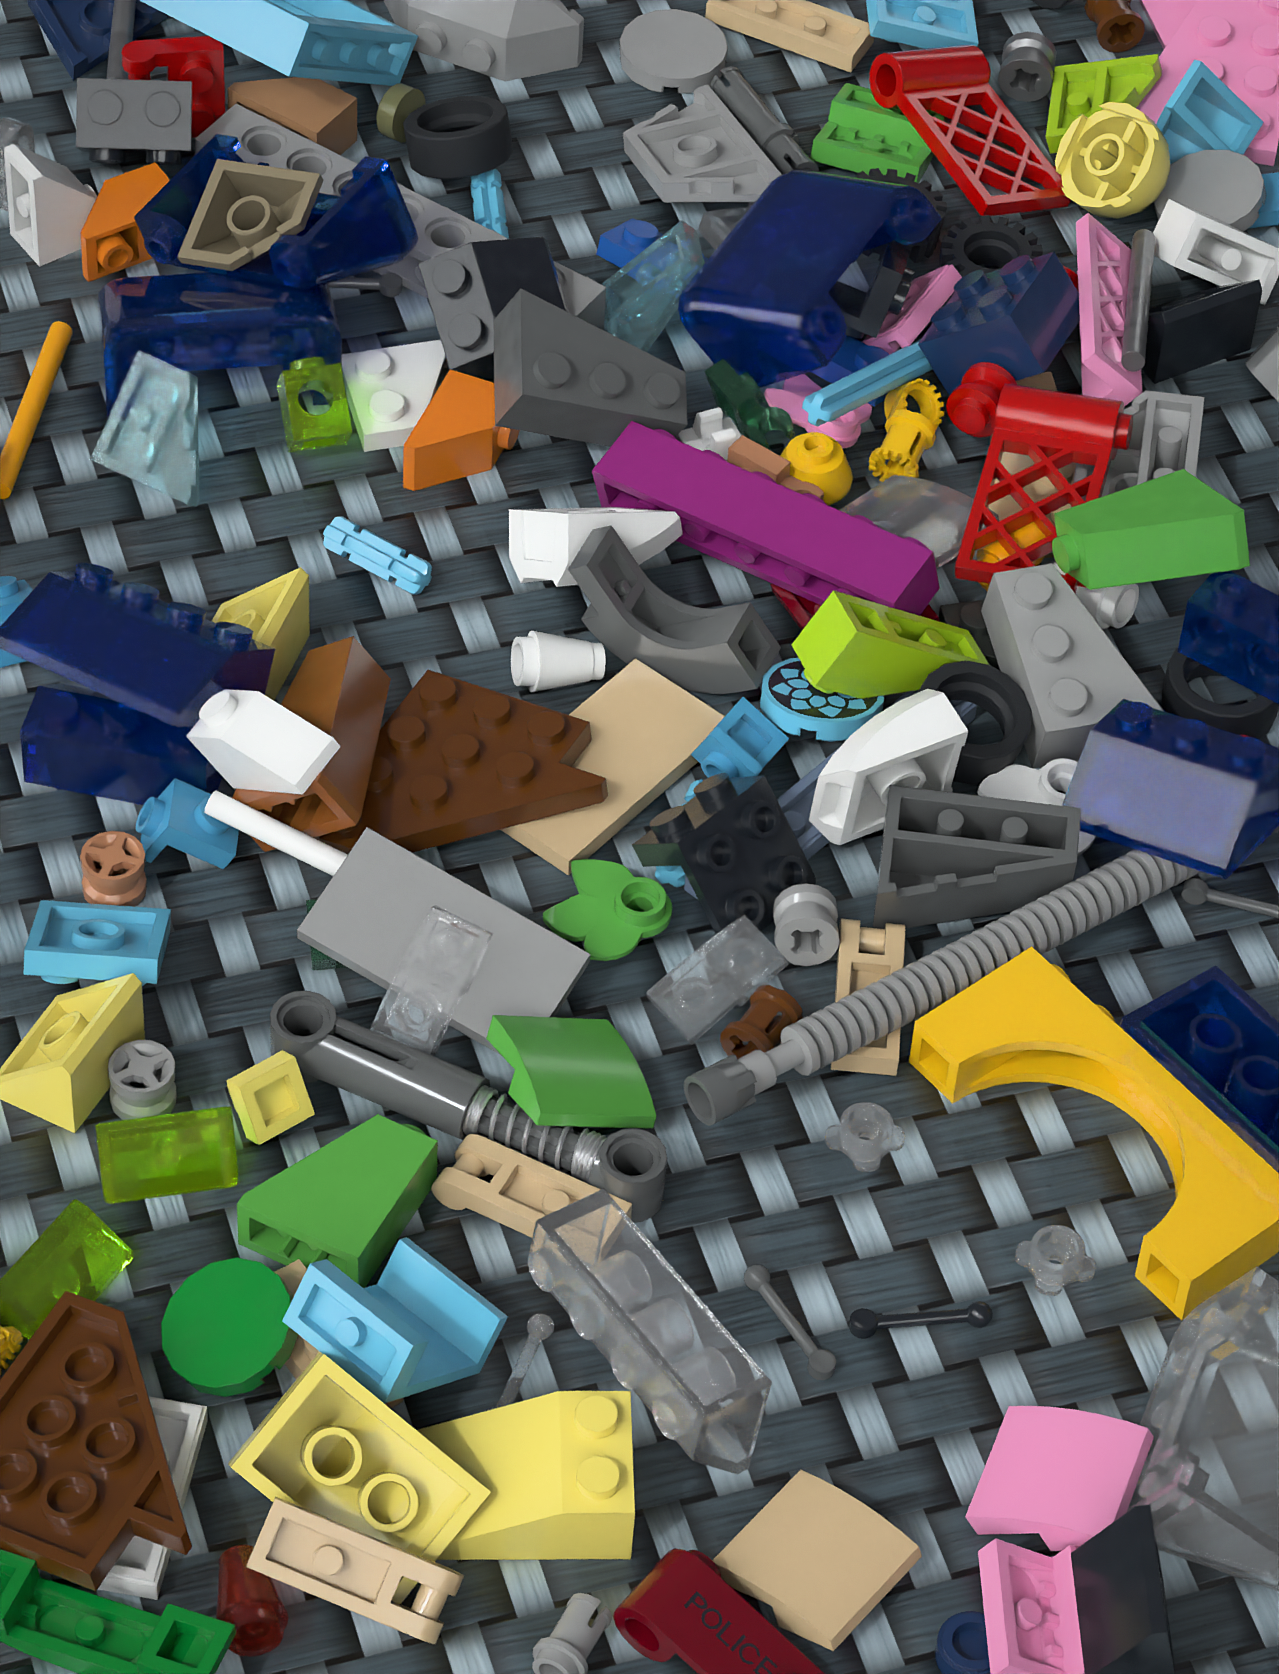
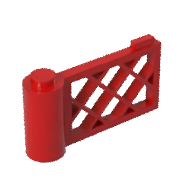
(945, 83)
(1053, 432)

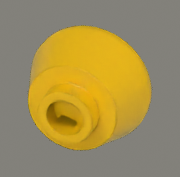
(821, 462)

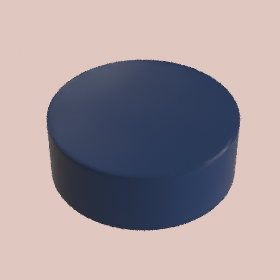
(963, 1645)

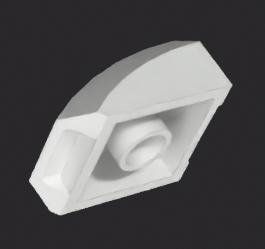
(549, 539)
(903, 746)

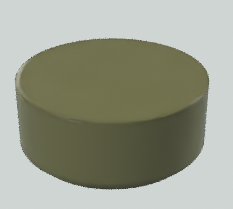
(395, 108)

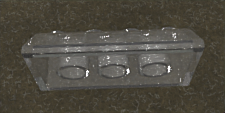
(651, 1330)

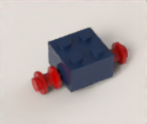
(999, 332)

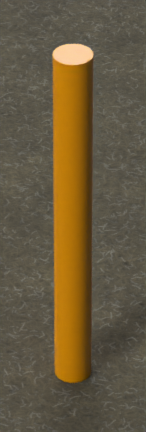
(32, 405)

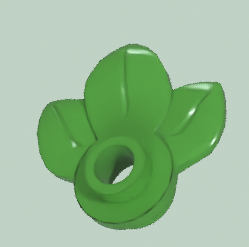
(610, 909)

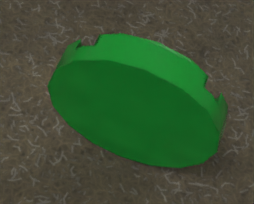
(228, 1327)

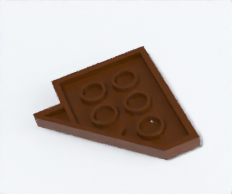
(469, 765)
(82, 1448)

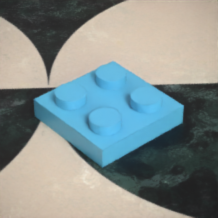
(96, 942)

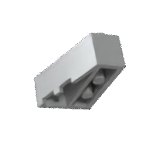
(1057, 659)

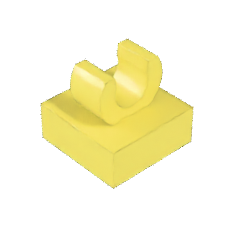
(270, 1097)

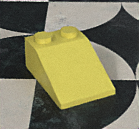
(359, 1465)
(554, 1477)

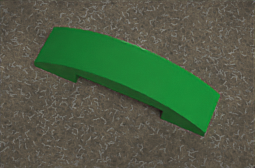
(102, 1634)

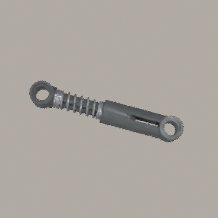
(460, 1102)

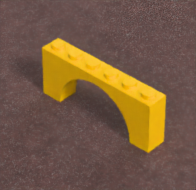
(1040, 1028)

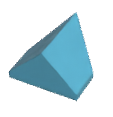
(1206, 116)

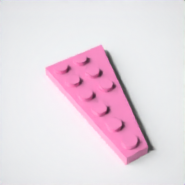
(1242, 49)

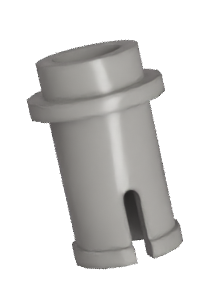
(571, 1638)

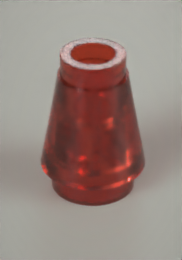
(250, 1604)

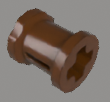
(1117, 24)
(761, 1023)

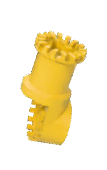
(907, 431)

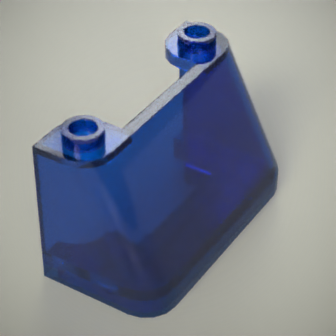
(341, 239)
(768, 282)
(213, 324)

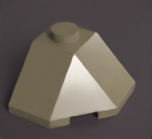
(247, 212)

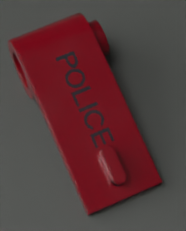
(703, 1620)

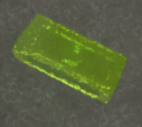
(167, 1155)
(71, 1255)

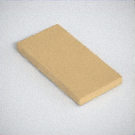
(640, 744)

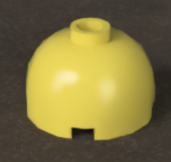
(1113, 161)

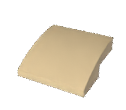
(817, 1559)

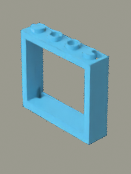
(303, 36)

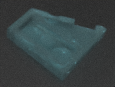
(648, 287)
(155, 429)

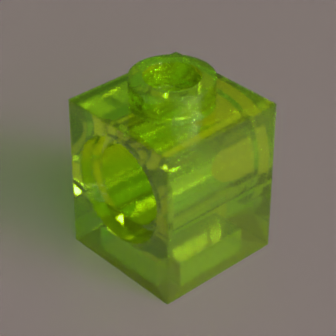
(307, 430)

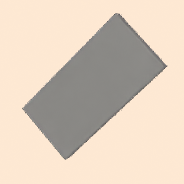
(381, 901)

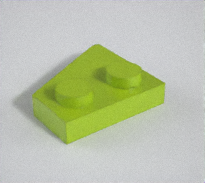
(1085, 86)

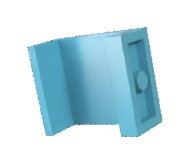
(402, 1333)

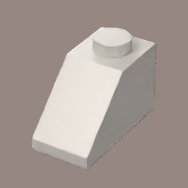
(45, 205)
(1214, 249)
(260, 743)

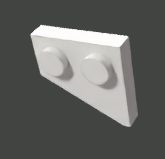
(391, 390)

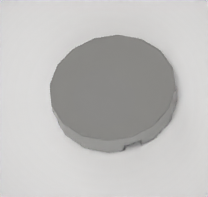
(672, 50)
(1217, 185)

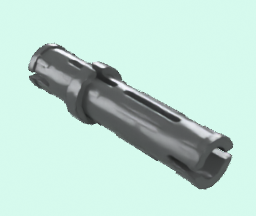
(774, 138)

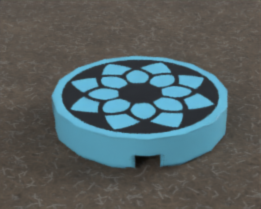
(796, 704)

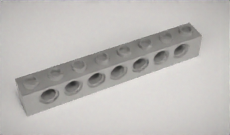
(436, 225)

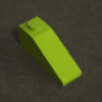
(875, 648)

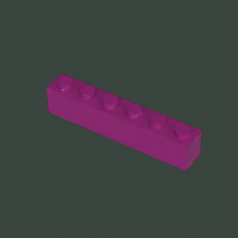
(763, 525)

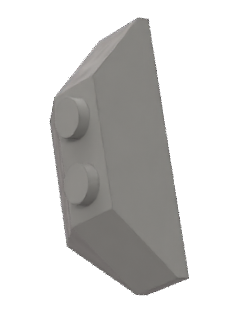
(495, 36)
(1161, 441)

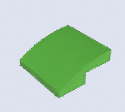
(869, 137)
(572, 1072)

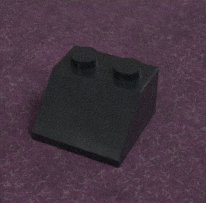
(475, 284)

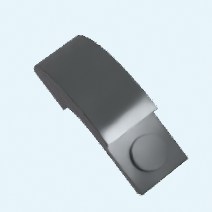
(687, 644)

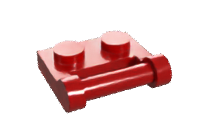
(186, 59)

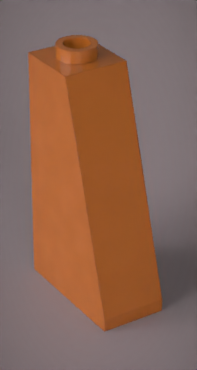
(345, 697)

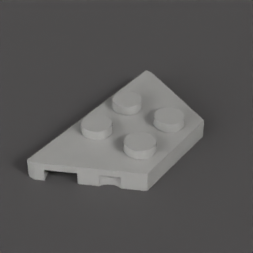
(699, 153)

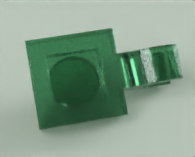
(741, 400)

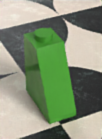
(1151, 534)
(342, 1199)

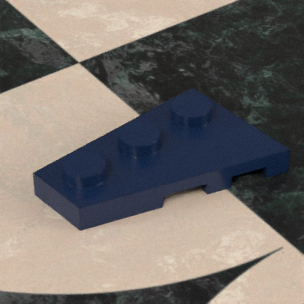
(83, 29)

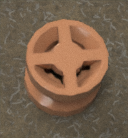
(110, 855)

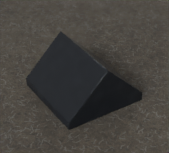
(1200, 329)
(1123, 1599)

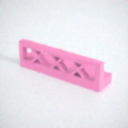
(1103, 291)

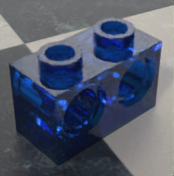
(1235, 631)

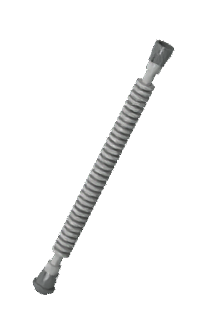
(931, 981)

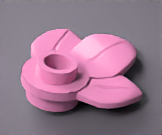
(791, 397)

